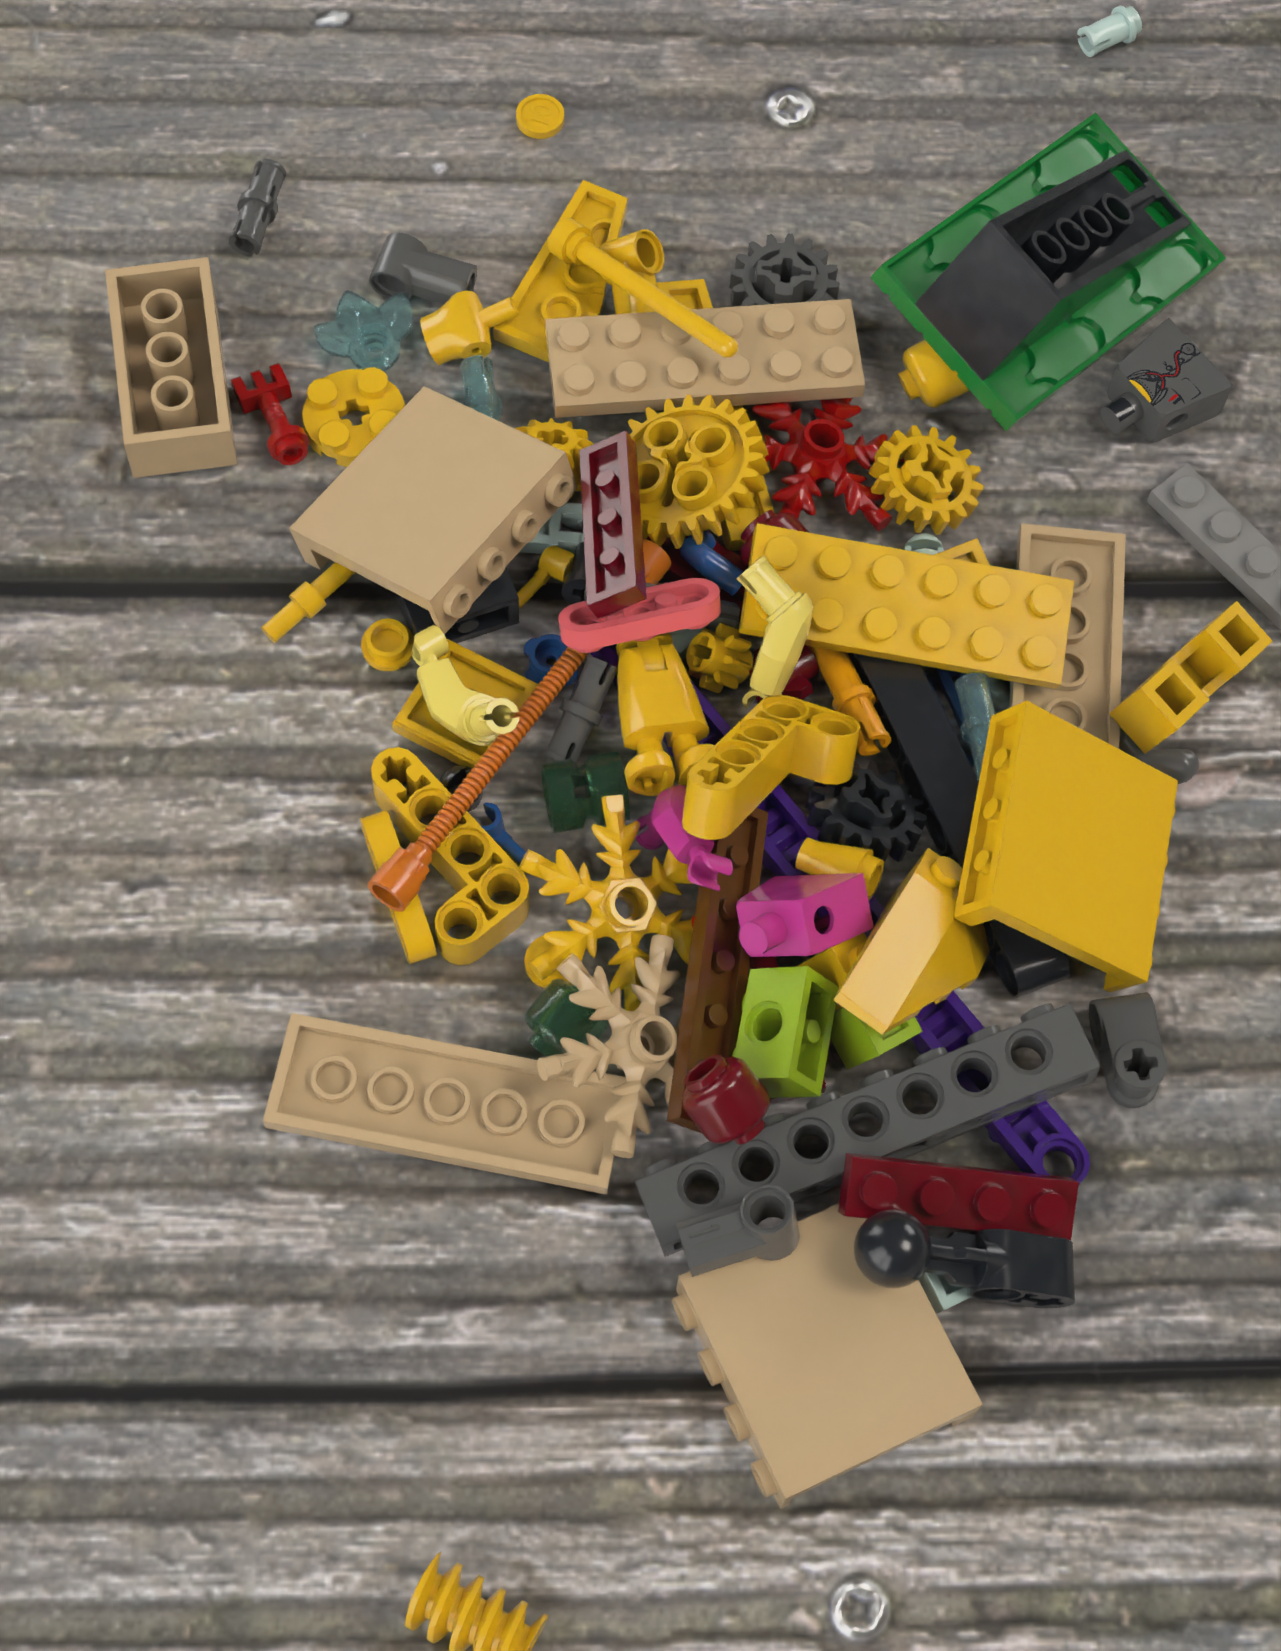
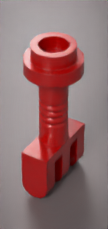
(287, 442)

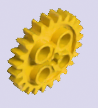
(696, 468)

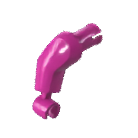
(666, 826)

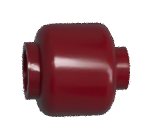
(725, 1100)

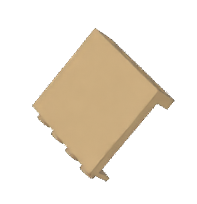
(437, 505)
(822, 1358)

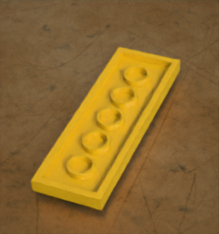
(919, 606)

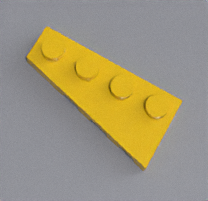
(563, 289)

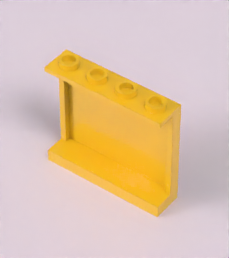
(1068, 843)

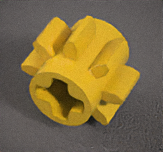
(719, 658)

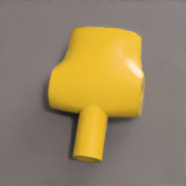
(463, 326)

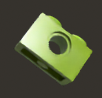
(787, 1029)

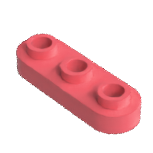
(668, 608)

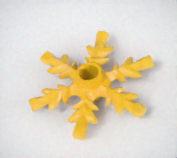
(621, 883)

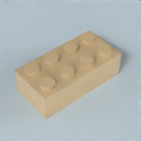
(170, 367)

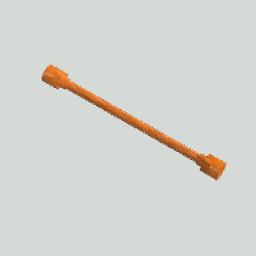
(403, 874)

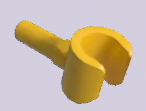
(553, 563)

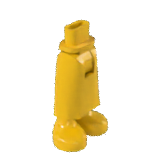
(657, 700)

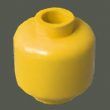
(929, 376)

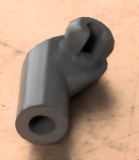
(1177, 763)

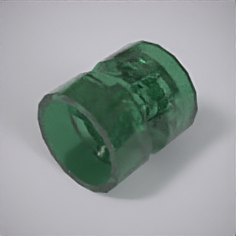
(600, 775)

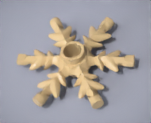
(639, 1042)

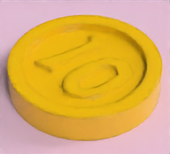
(540, 116)

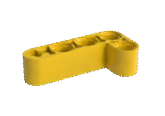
(758, 753)
(473, 882)

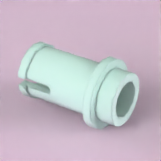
(1118, 27)

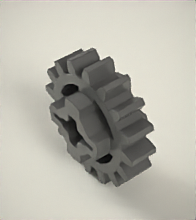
(782, 274)

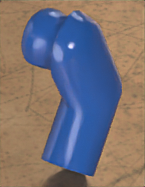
(710, 563)

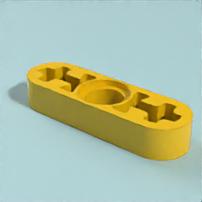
(412, 922)

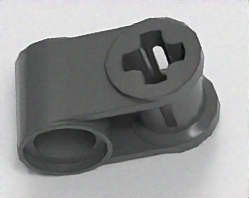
(1126, 1039)

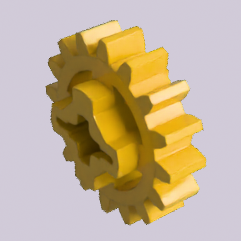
(926, 479)

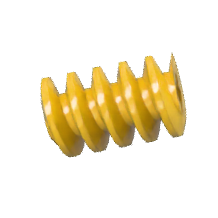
(468, 1615)

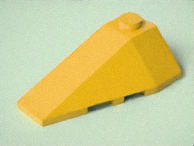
(915, 949)

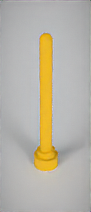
(573, 244)

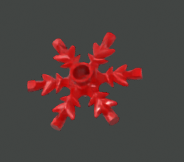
(821, 454)

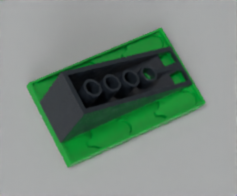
(1048, 270)

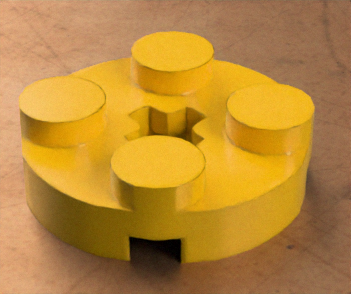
(345, 392)

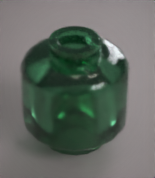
(557, 1017)

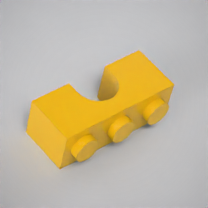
(1190, 677)

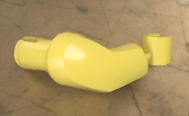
(784, 635)
(460, 710)

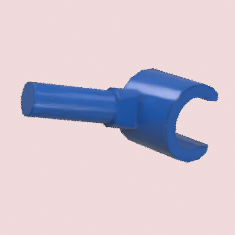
(499, 834)

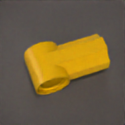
(643, 255)

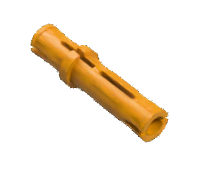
(852, 698)

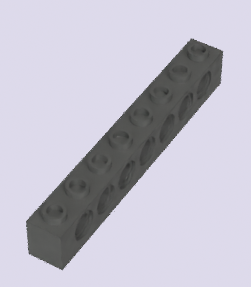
(1051, 1032)

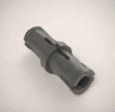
(257, 207)
(581, 710)

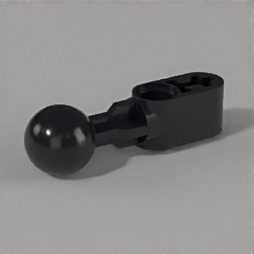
(994, 1263)

